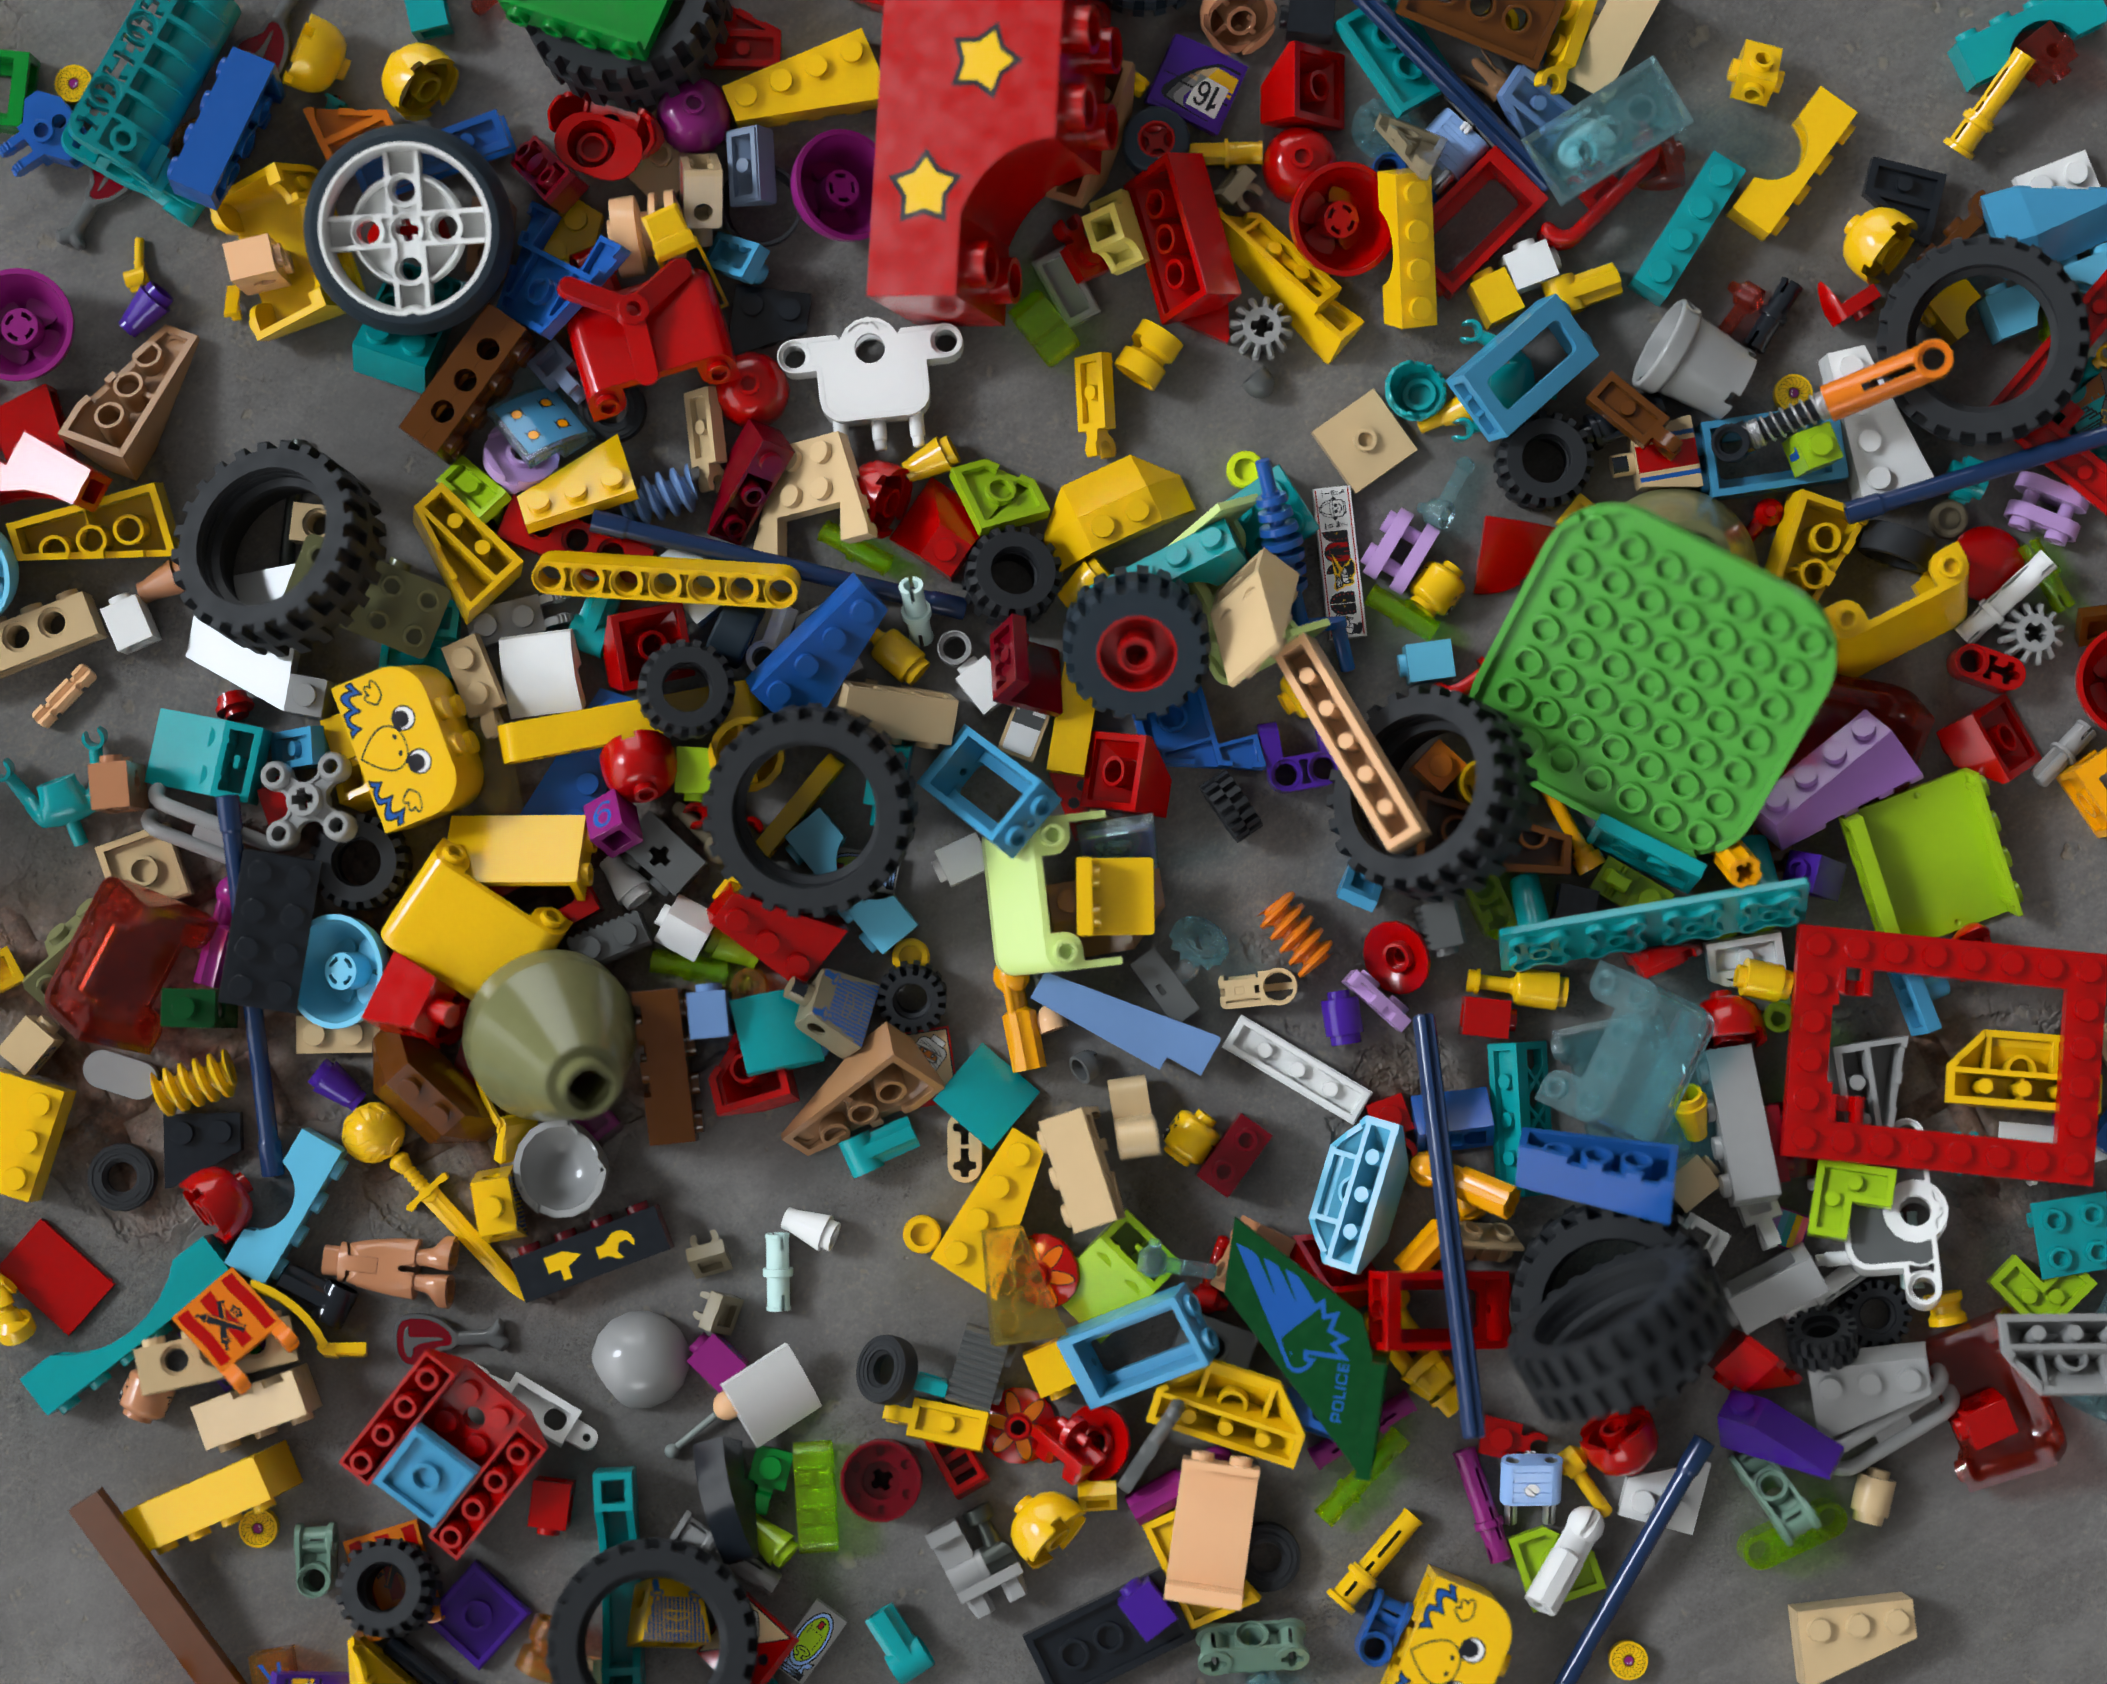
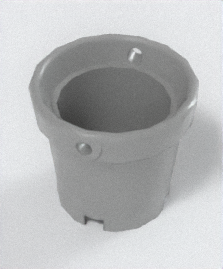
(1693, 362)

